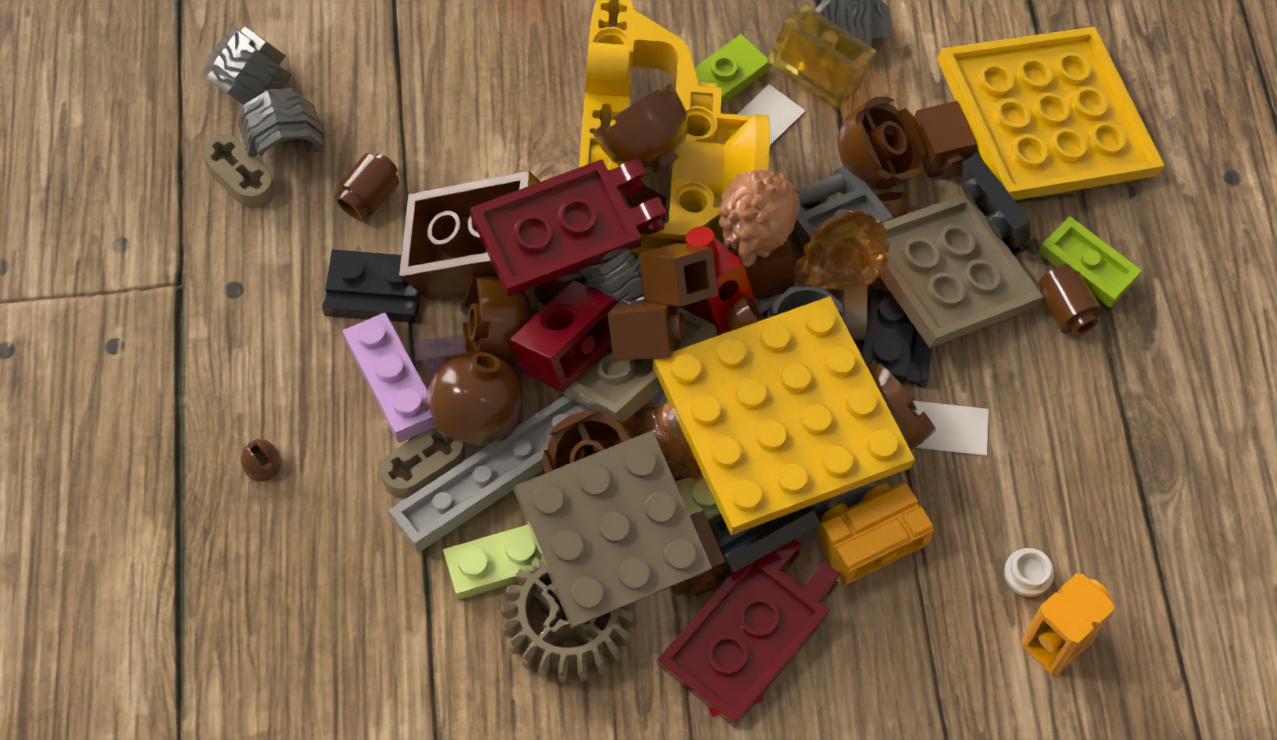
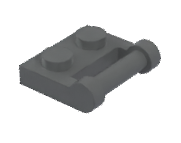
(856, 197)

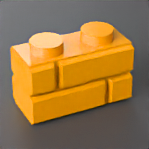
(874, 531)
(1068, 623)

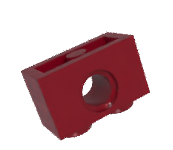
(565, 336)

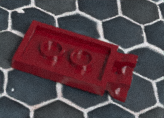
(565, 223)
(749, 632)

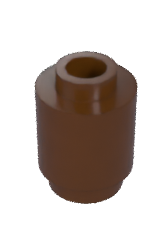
(367, 185)
(1069, 300)

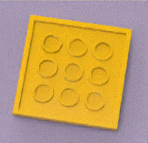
(1050, 112)
(782, 414)

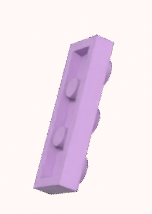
(390, 376)

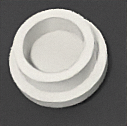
(1029, 572)

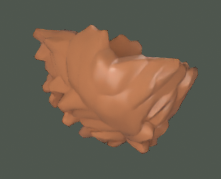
(758, 213)

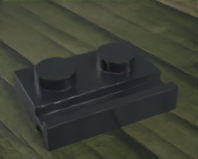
(1000, 209)
(368, 285)
(895, 340)
(761, 540)

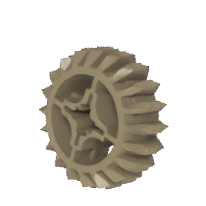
(545, 647)

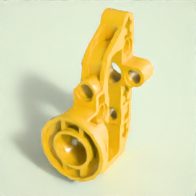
(716, 143)

